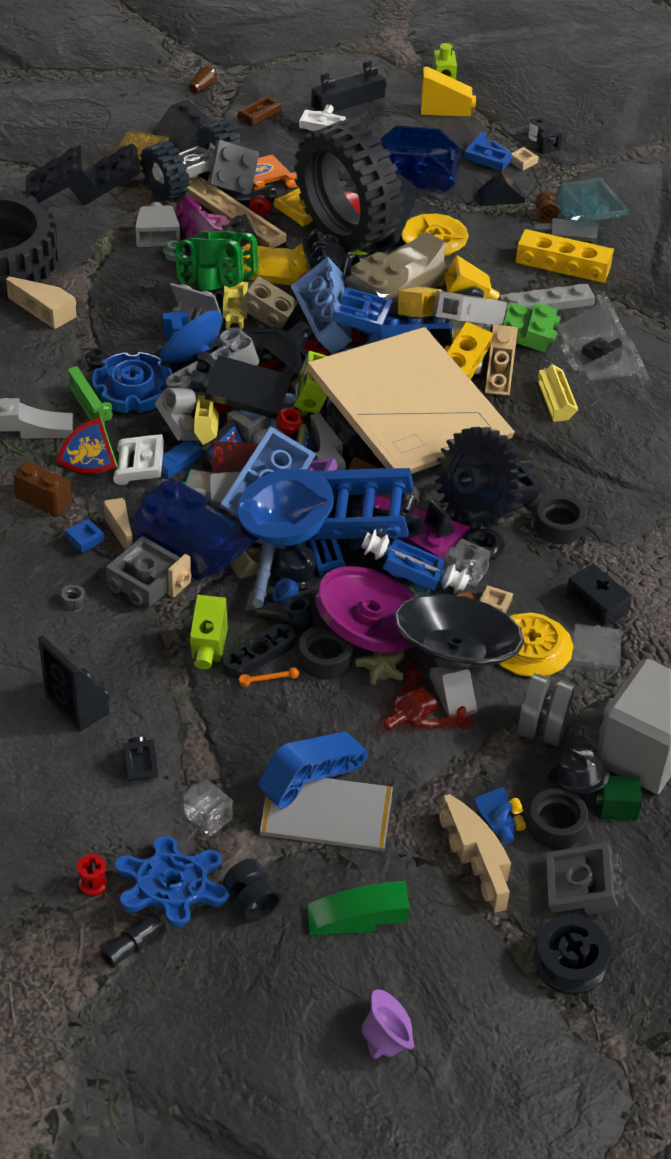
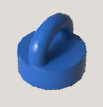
(284, 589)

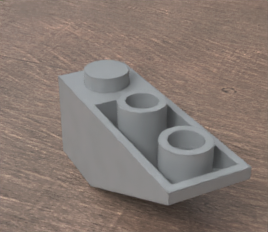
(468, 308)

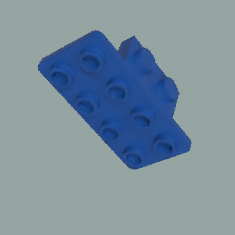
(395, 327)

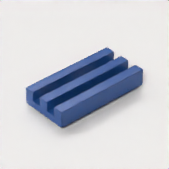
(330, 565)

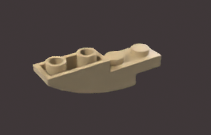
(481, 847)

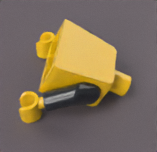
(468, 280)

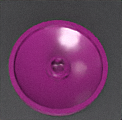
(362, 607)

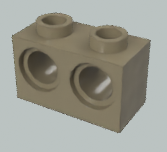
(268, 303)

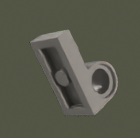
(176, 409)

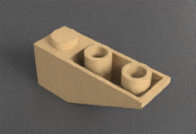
(501, 360)

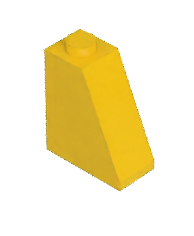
(445, 95)

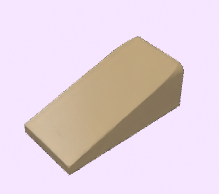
(118, 521)

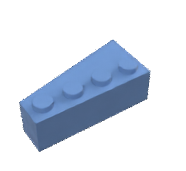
(318, 296)

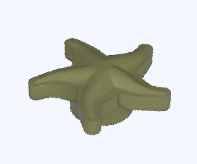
(381, 666)

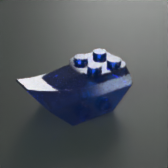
(423, 156)
(185, 524)

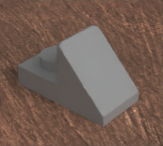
(454, 689)

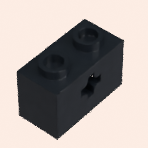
(598, 595)

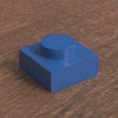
(85, 535)

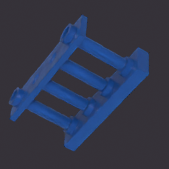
(366, 483)

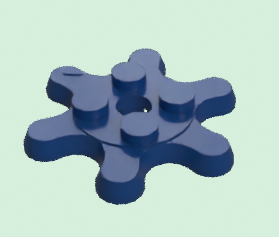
(169, 865)

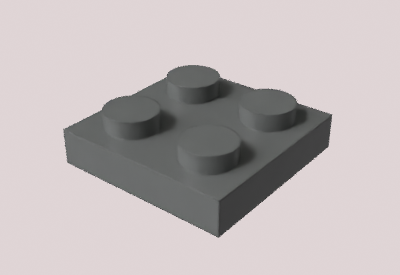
(233, 167)

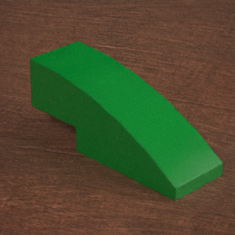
(359, 909)

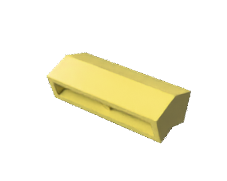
(205, 420)

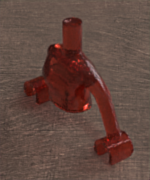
(417, 705)

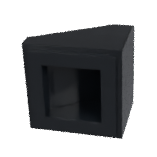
(438, 520)

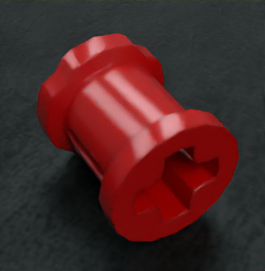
(87, 874)

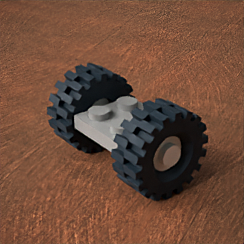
(168, 169)

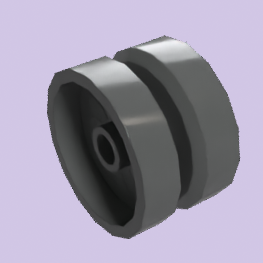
(545, 709)

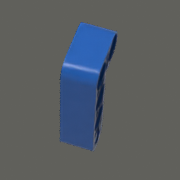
(307, 762)

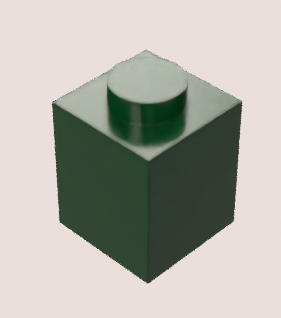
(619, 798)

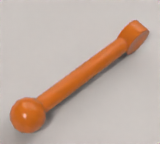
(245, 680)

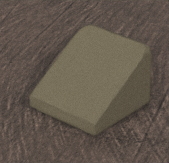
(247, 563)

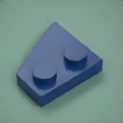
(487, 153)

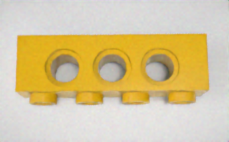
(564, 255)
(469, 347)

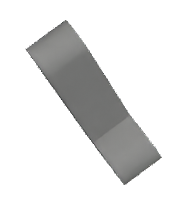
(235, 346)

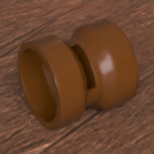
(547, 206)

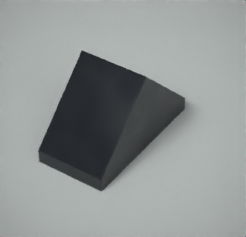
(500, 191)

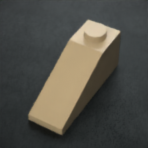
(42, 300)

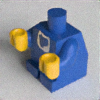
(495, 812)

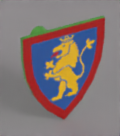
(88, 449)

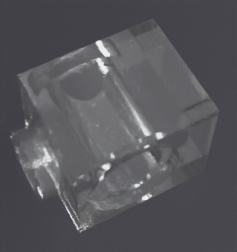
(471, 557)
(208, 807)

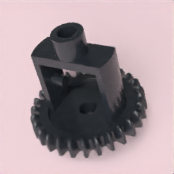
(484, 478)

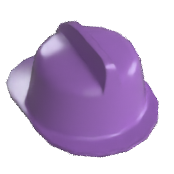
(387, 1026)

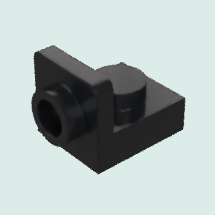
(600, 347)
(140, 759)

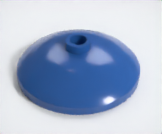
(192, 338)

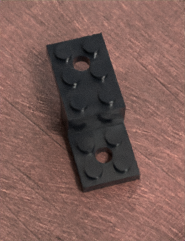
(82, 174)

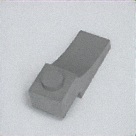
(33, 421)
(326, 441)

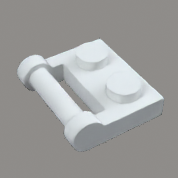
(146, 459)

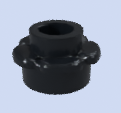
(95, 358)

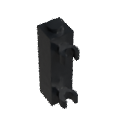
(349, 90)

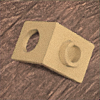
(179, 576)

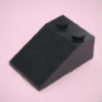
(71, 687)

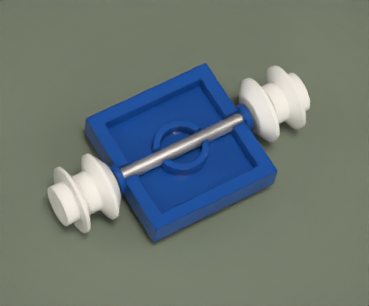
(414, 564)

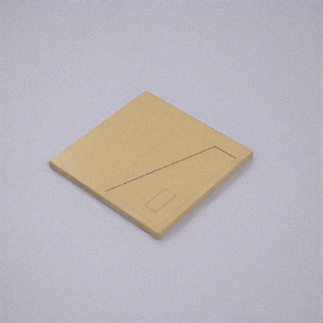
(405, 398)

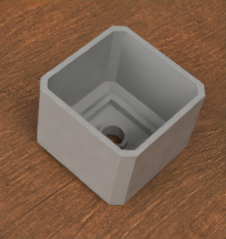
(638, 727)

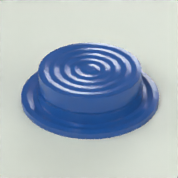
(286, 506)

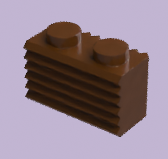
(42, 488)

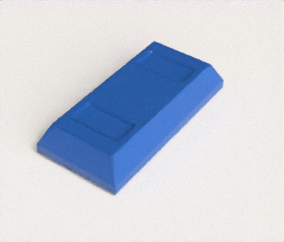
(180, 458)

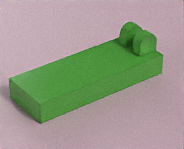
(87, 397)

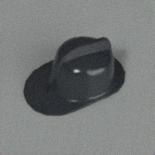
(297, 564)
(579, 771)

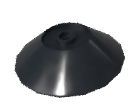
(458, 631)

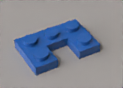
(362, 311)

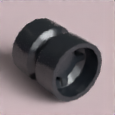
(252, 889)

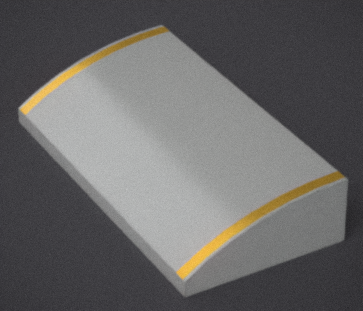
(333, 815)

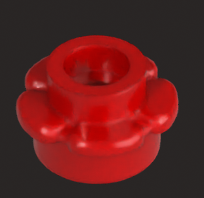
(261, 211)

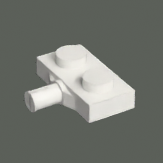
(319, 119)

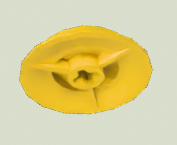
(439, 225)
(545, 647)

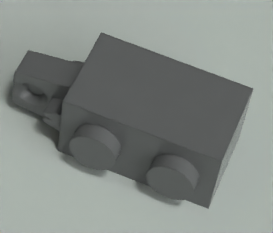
(571, 229)

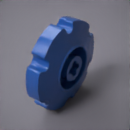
(131, 381)

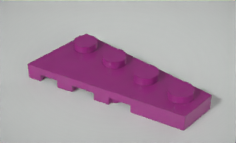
(193, 219)
(430, 540)

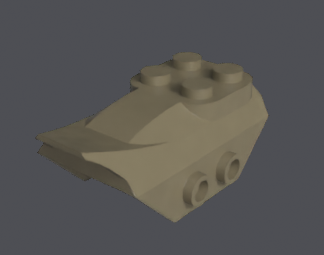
(409, 266)

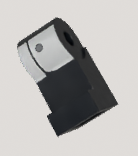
(543, 133)

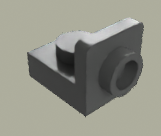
(246, 426)

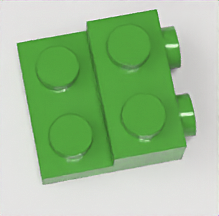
(535, 325)

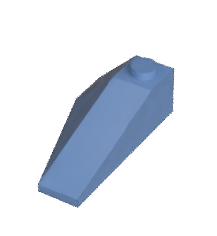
(272, 454)

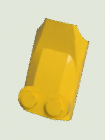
(279, 264)

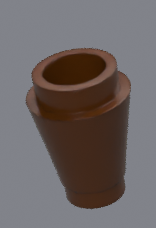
(203, 79)

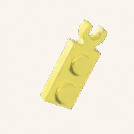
(231, 302)

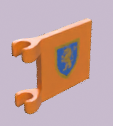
(271, 170)

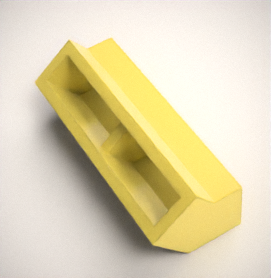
(557, 393)

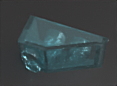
(590, 201)

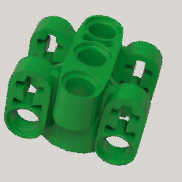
(217, 259)

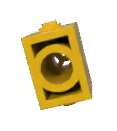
(416, 301)

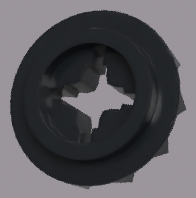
(494, 540)

